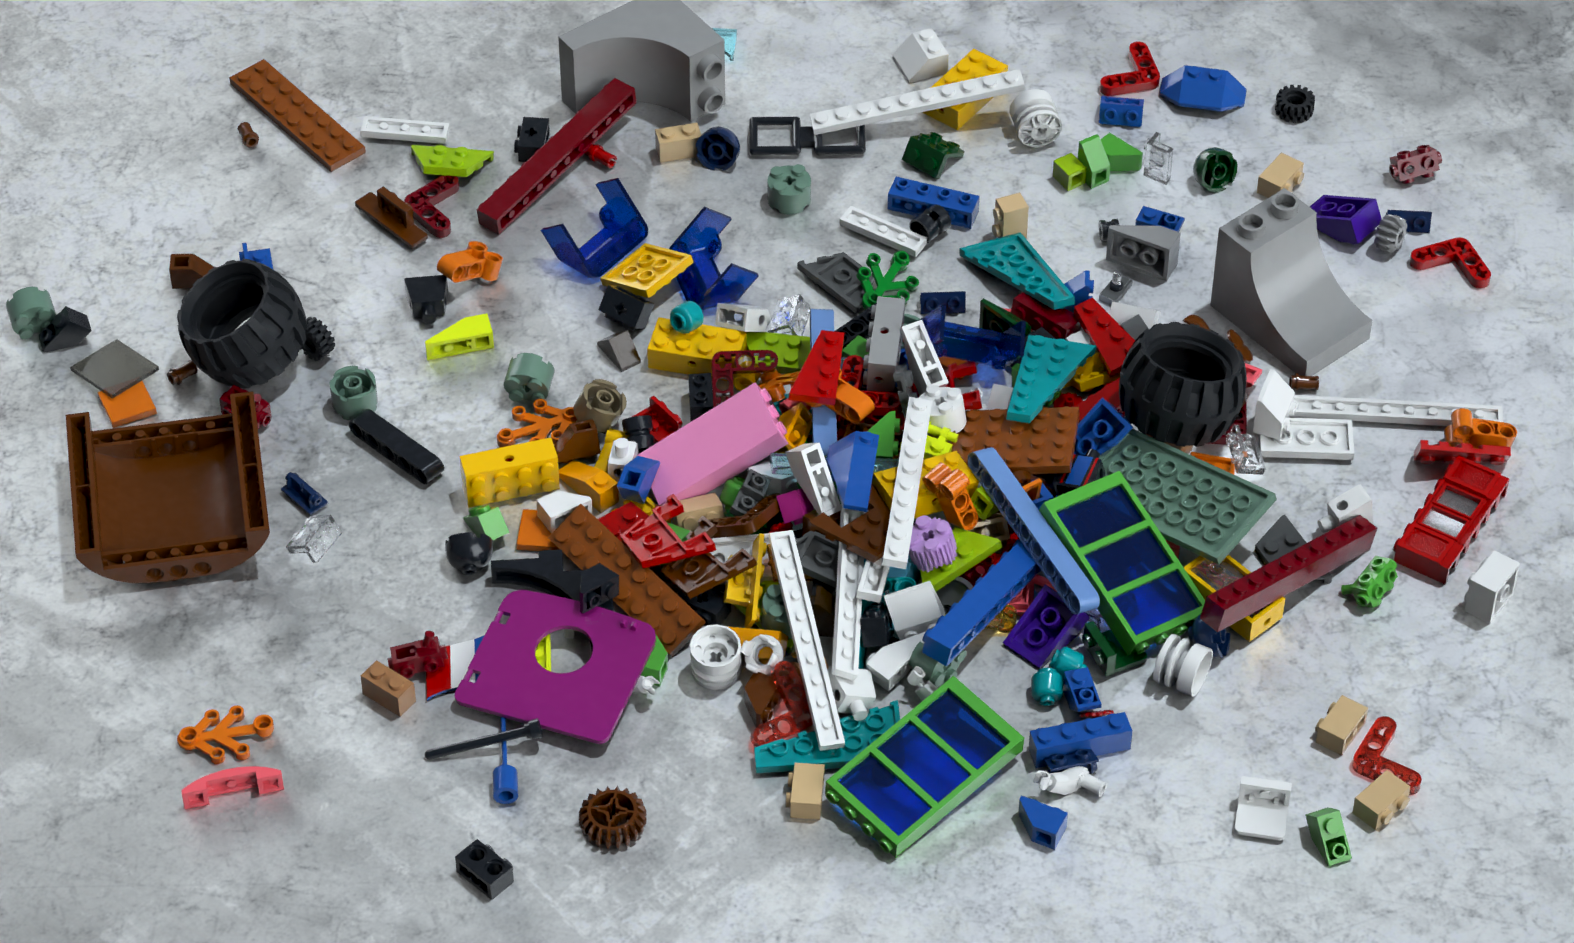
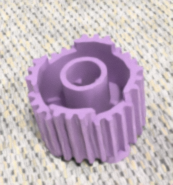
(932, 543)

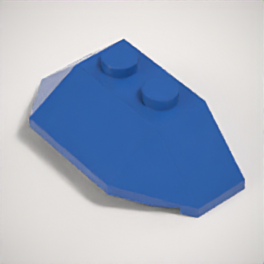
(1203, 89)

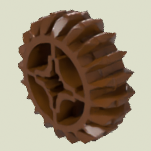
(625, 824)

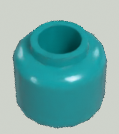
(686, 317)
(1066, 660)
(1047, 686)

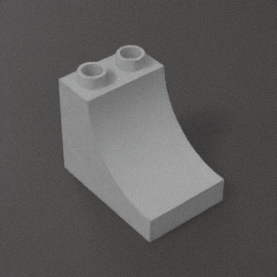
(652, 47)
(1280, 288)

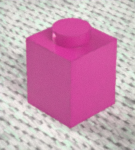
(794, 506)

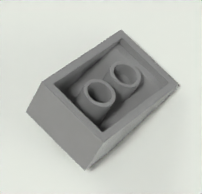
(1144, 249)

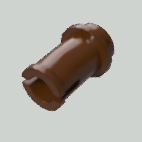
(249, 137)
(182, 372)
(1303, 382)

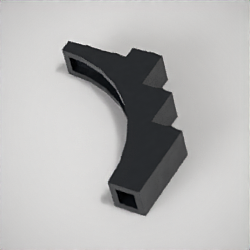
(543, 575)

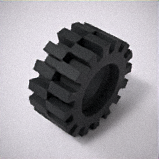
(1295, 95)
(318, 340)

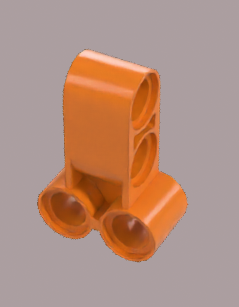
(471, 263)
(850, 402)
(1478, 431)
(952, 495)

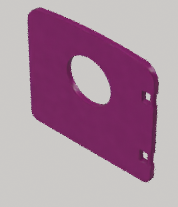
(572, 703)

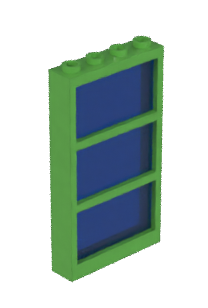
(1127, 561)
(923, 766)

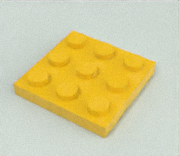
(647, 270)

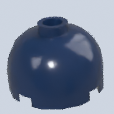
(718, 148)
(1208, 637)

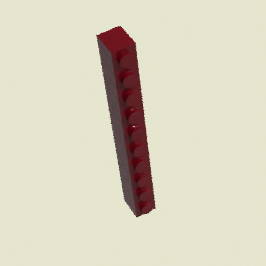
(556, 156)
(1288, 573)

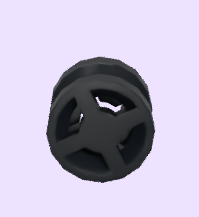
(1103, 228)

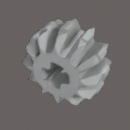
(1390, 233)

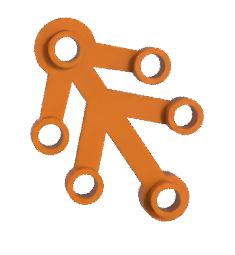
(774, 382)
(542, 425)
(196, 738)

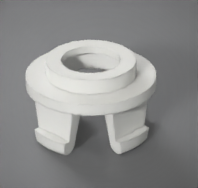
(751, 651)

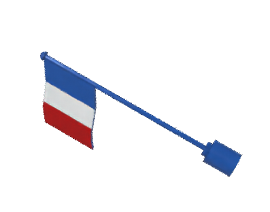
(448, 679)

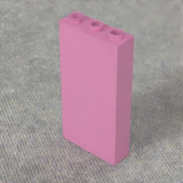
(717, 445)

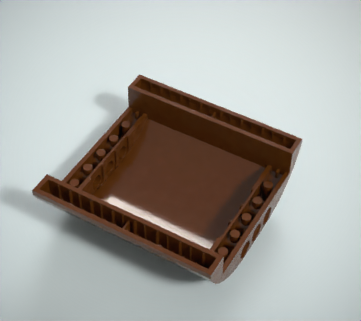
(168, 495)

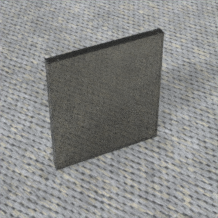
(114, 368)

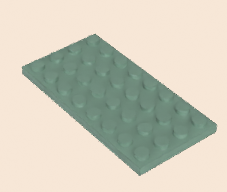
(1188, 497)

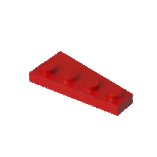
(1104, 332)
(821, 370)
(1443, 452)

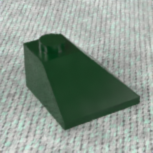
(997, 319)

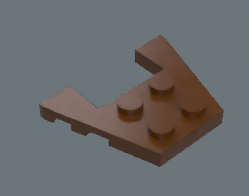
(863, 535)
(705, 571)

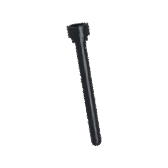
(531, 730)

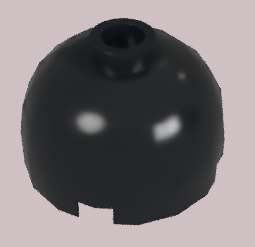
(469, 552)

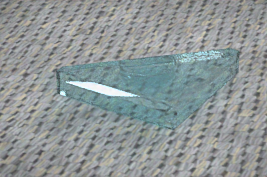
(730, 38)

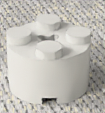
(946, 407)

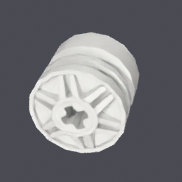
(1035, 118)
(715, 657)
(1182, 665)

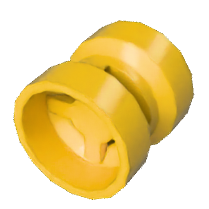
(744, 380)

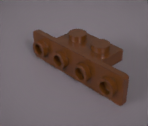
(392, 215)

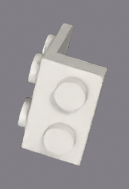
(1262, 808)

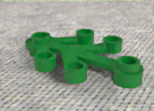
(898, 263)

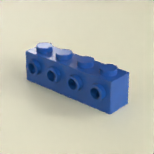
(915, 197)
(1101, 734)

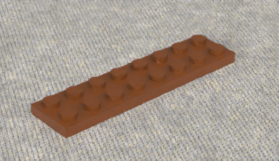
(297, 115)
(640, 589)

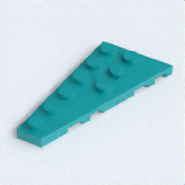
(1021, 266)
(1044, 370)
(783, 754)

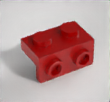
(663, 419)

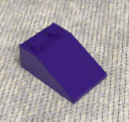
(1346, 217)
(1045, 628)

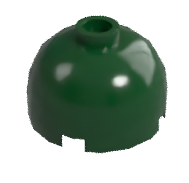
(1215, 169)

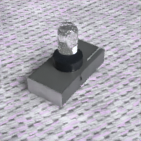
(1116, 288)

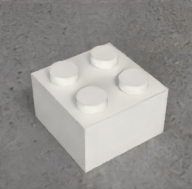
(1491, 586)

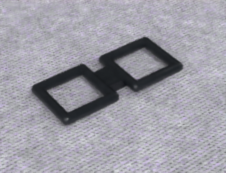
(801, 138)

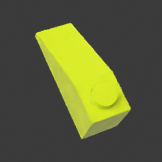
(464, 336)

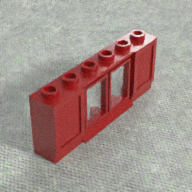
(1450, 519)

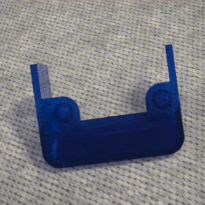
(621, 233)
(702, 279)
(974, 343)

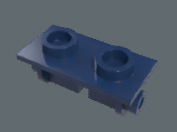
(1416, 220)
(954, 301)
(303, 494)
(1081, 757)

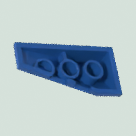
(1100, 429)
(853, 468)

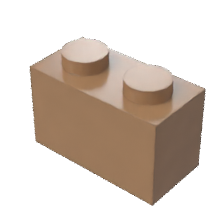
(388, 688)

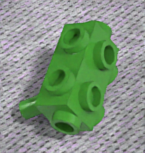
(1373, 582)

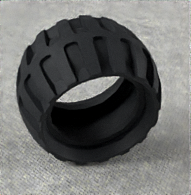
(262, 343)
(1182, 384)

